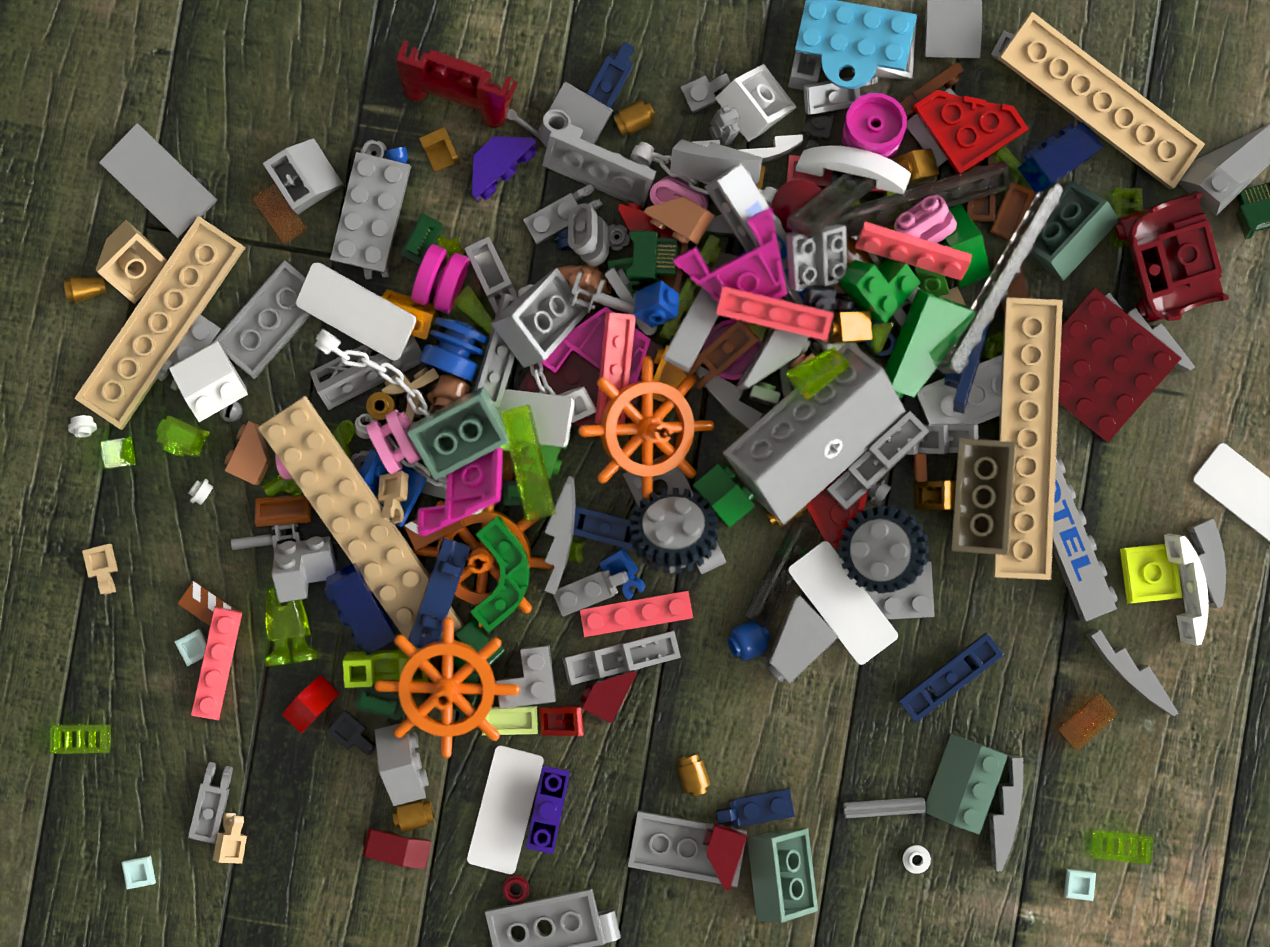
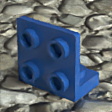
(371, 472)

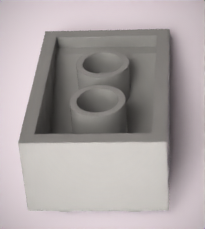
(539, 319)

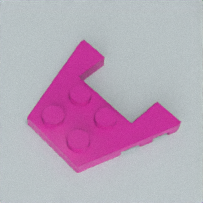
(754, 272)
(588, 342)
(467, 492)

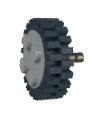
(674, 530)
(883, 549)

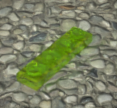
(709, 253)
(528, 463)

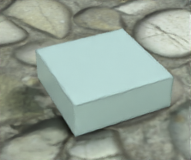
(192, 647)
(138, 872)
(1079, 884)

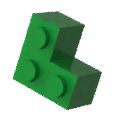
(969, 240)
(880, 288)
(724, 495)

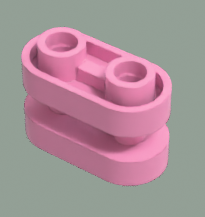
(672, 188)
(927, 220)
(399, 425)

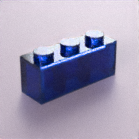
(1059, 156)
(359, 609)

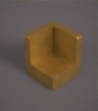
(439, 149)

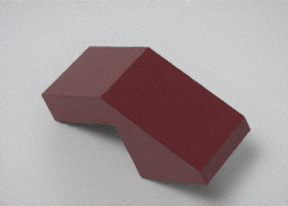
(396, 849)

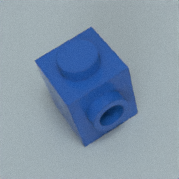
(656, 304)

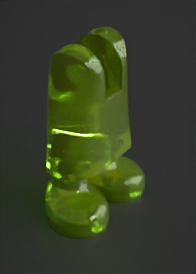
(287, 623)

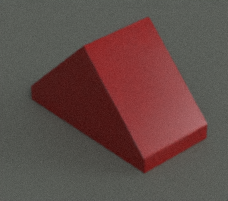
(310, 703)
(561, 720)

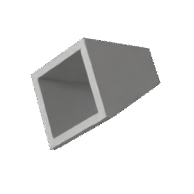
(799, 640)

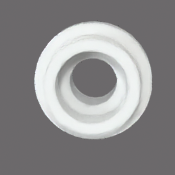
(82, 426)
(200, 491)
(914, 850)

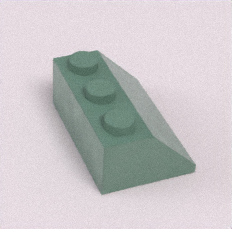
(1073, 230)
(458, 433)
(965, 783)
(782, 875)

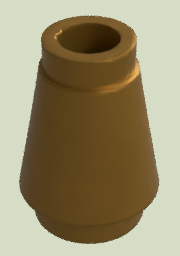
(83, 288)

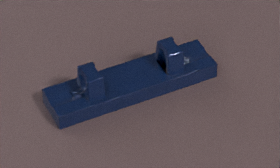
(964, 380)
(601, 527)
(439, 592)
(951, 677)

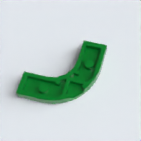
(513, 574)

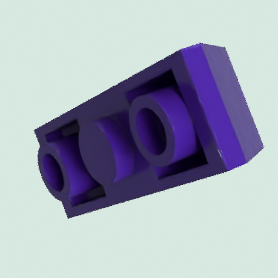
(498, 162)
(548, 809)

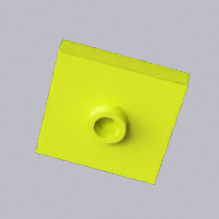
(1149, 574)

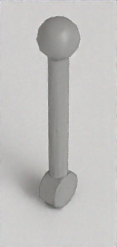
(512, 116)

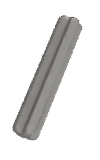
(884, 807)

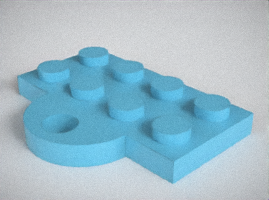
(855, 38)

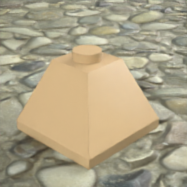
(130, 262)

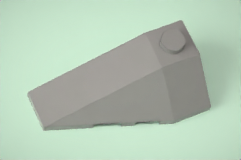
(1228, 169)

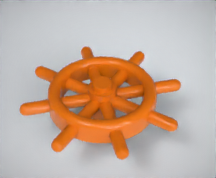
(647, 428)
(482, 560)
(447, 687)

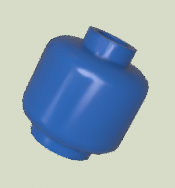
(748, 640)

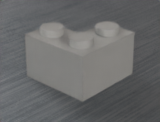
(300, 564)
(537, 684)
(400, 765)

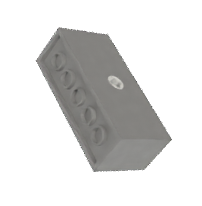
(812, 441)

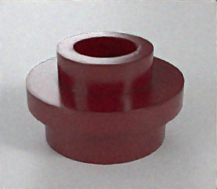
(515, 897)

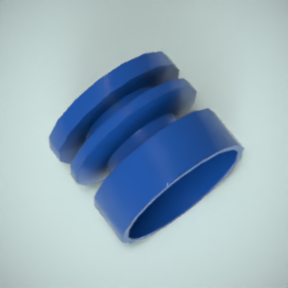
(454, 349)

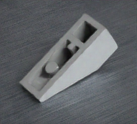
(774, 351)

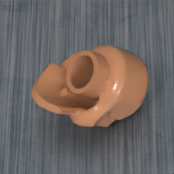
(589, 280)
(447, 391)

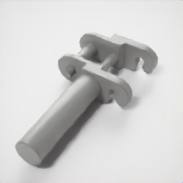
(599, 297)
(268, 539)

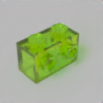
(181, 436)

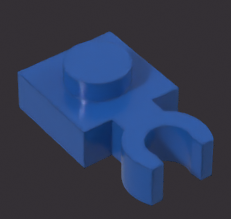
(619, 562)

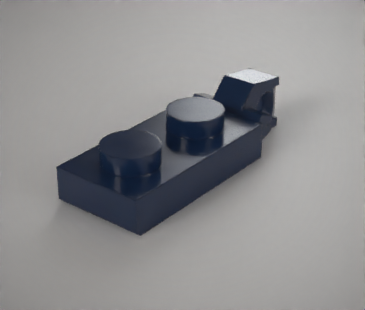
(612, 76)
(758, 808)

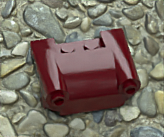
(455, 82)
(1173, 257)

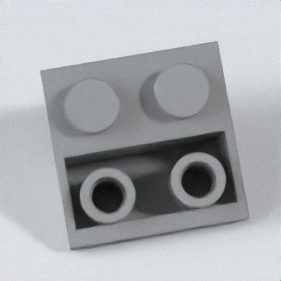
(303, 175)

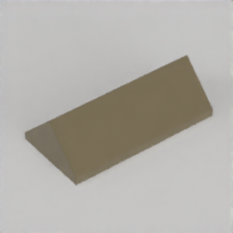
(984, 496)

